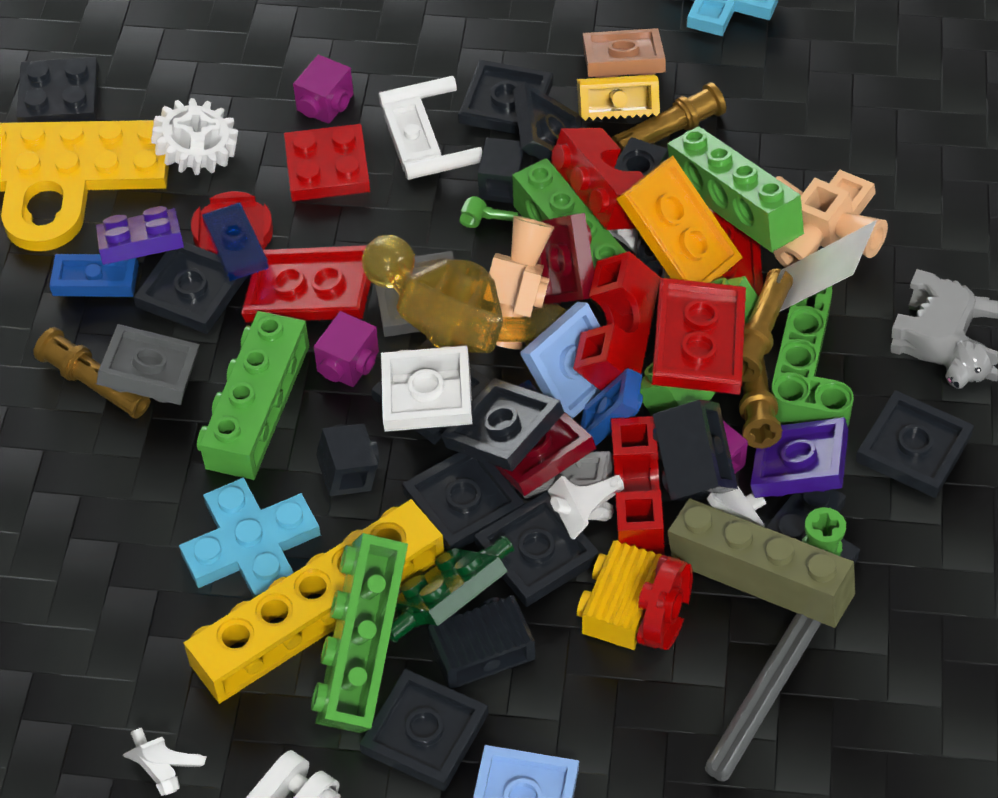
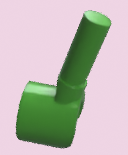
(476, 209)

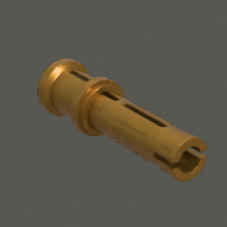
(684, 114)
(758, 330)
(77, 364)
(759, 411)

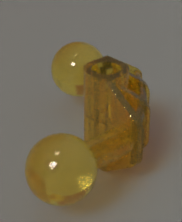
(450, 300)

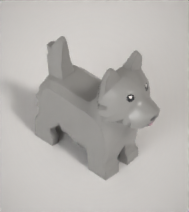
(941, 327)

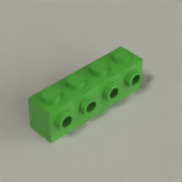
(254, 395)
(361, 633)

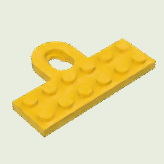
(71, 162)

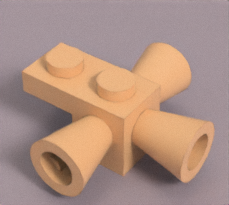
(832, 213)
(520, 277)

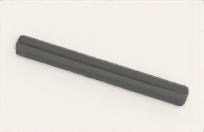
(761, 697)

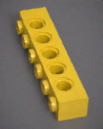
(305, 620)

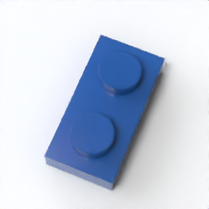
(89, 277)
(617, 400)

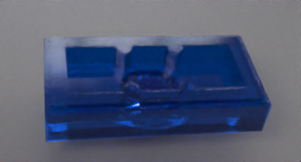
(235, 241)

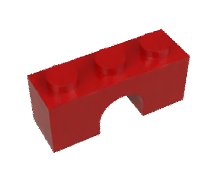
(588, 164)
(628, 297)
(640, 501)

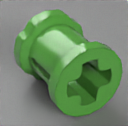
(825, 530)

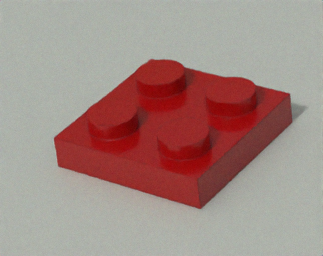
(326, 162)

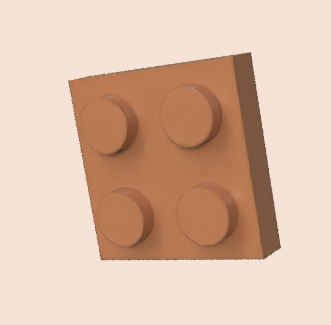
(624, 53)

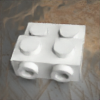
(426, 388)

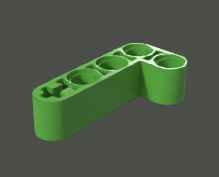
(798, 363)

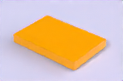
(679, 225)

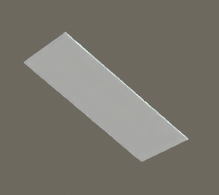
(826, 266)

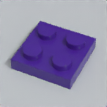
(138, 236)
(803, 460)

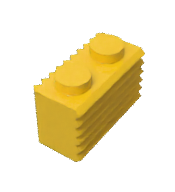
(618, 96)
(612, 606)

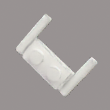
(413, 132)

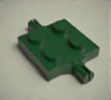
(448, 586)

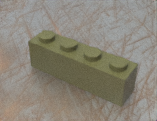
(763, 562)

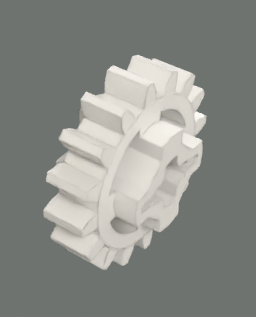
(194, 136)

